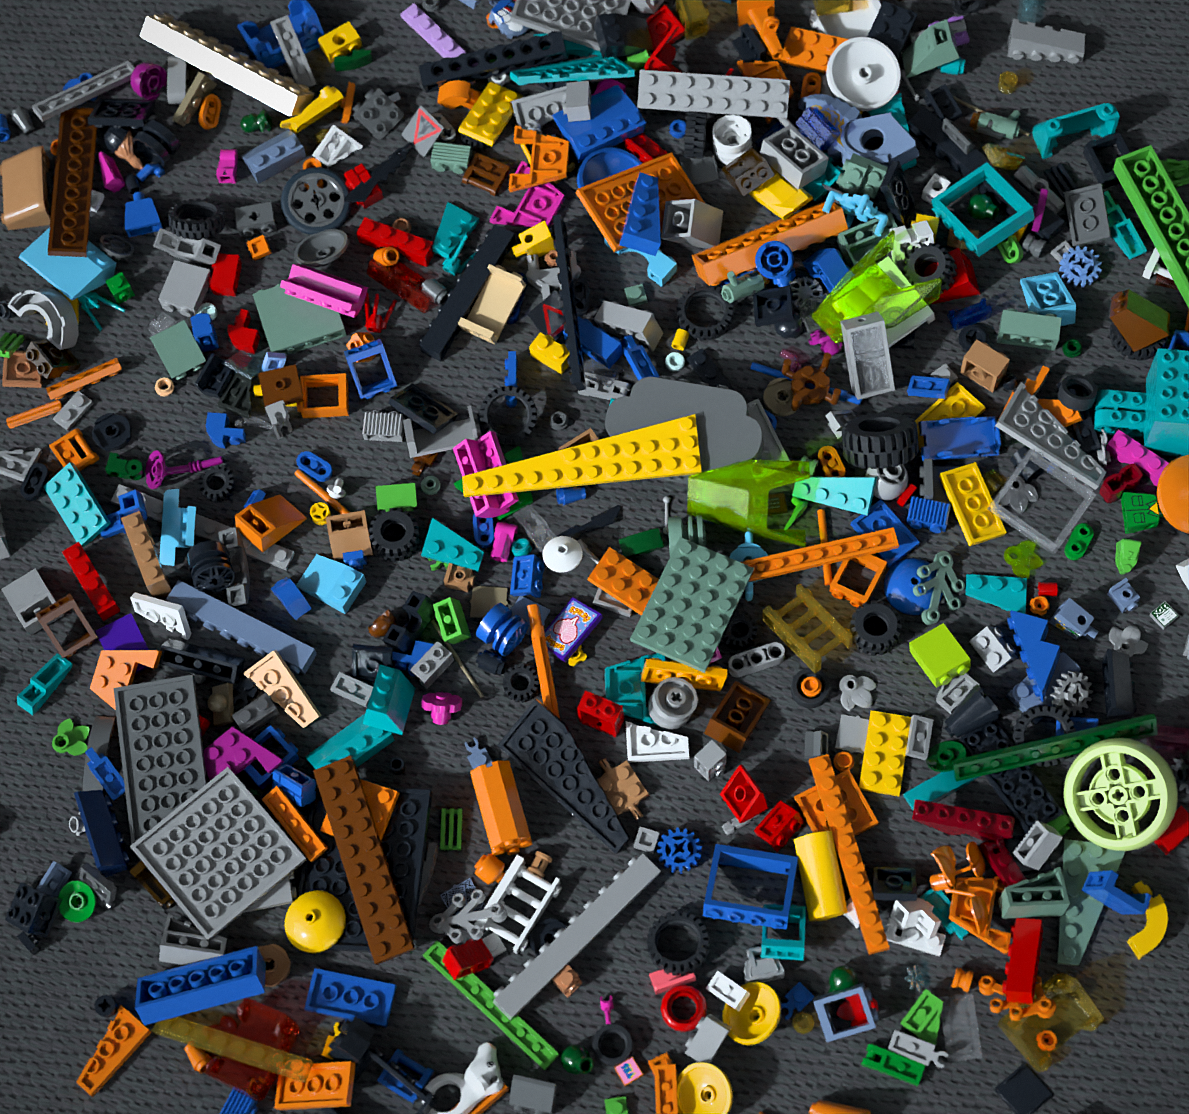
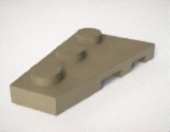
(200, 88)

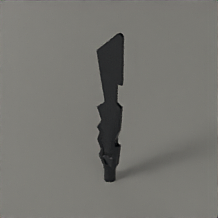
(363, 190)
(603, 519)

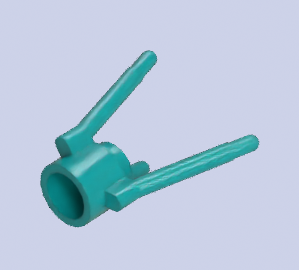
(452, 264)
(90, 301)

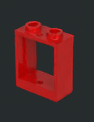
(597, 709)

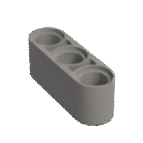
(177, 79)
(763, 653)

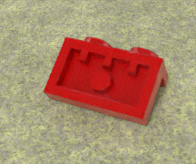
(643, 148)
(779, 825)

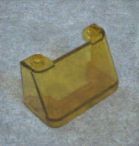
(1072, 1014)

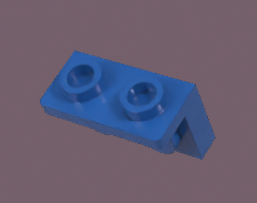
(527, 576)

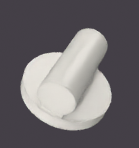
(336, 490)

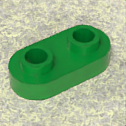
(1078, 540)

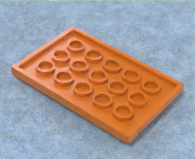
(610, 197)

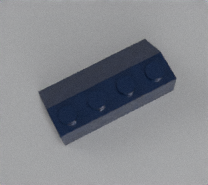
(102, 831)

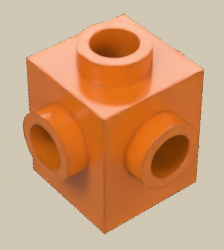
(359, 339)

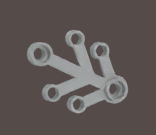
(441, 922)

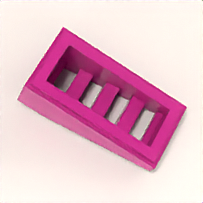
(110, 173)

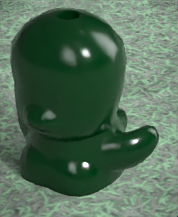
(254, 121)

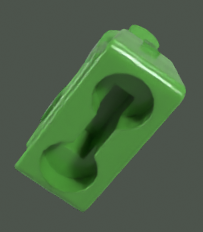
(1127, 554)

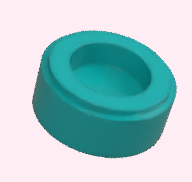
(521, 547)

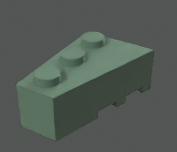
(861, 239)
(1035, 897)

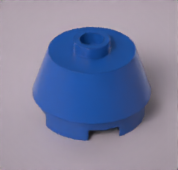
(774, 260)

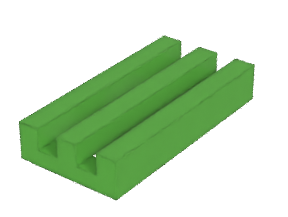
(5, 342)
(451, 829)

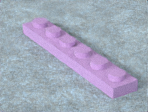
(432, 33)

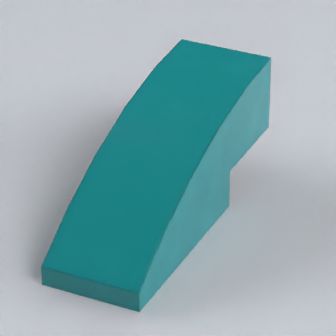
(43, 684)

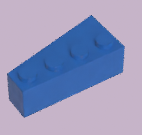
(643, 217)

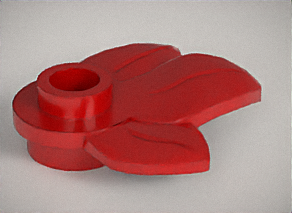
(853, 1010)

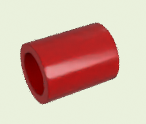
(1047, 588)

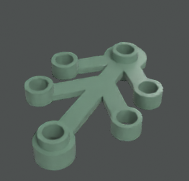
(939, 586)

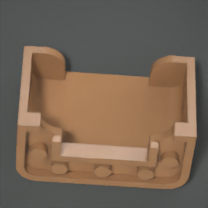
(25, 189)

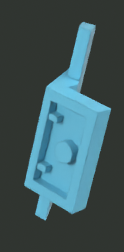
(177, 527)

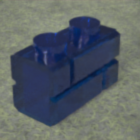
(817, 128)

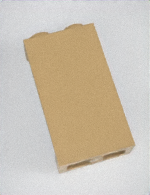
(494, 304)

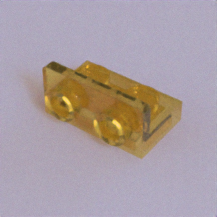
(1003, 157)

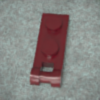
(1002, 862)

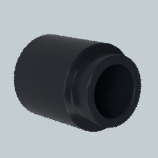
(491, 662)

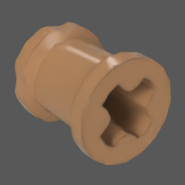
(545, 859)

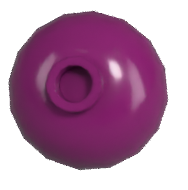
(148, 77)

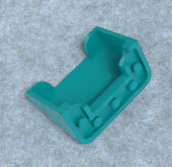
(1098, 119)

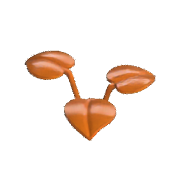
(944, 881)

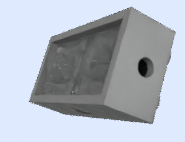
(867, 355)

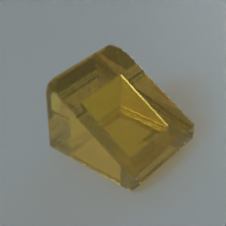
(993, 481)

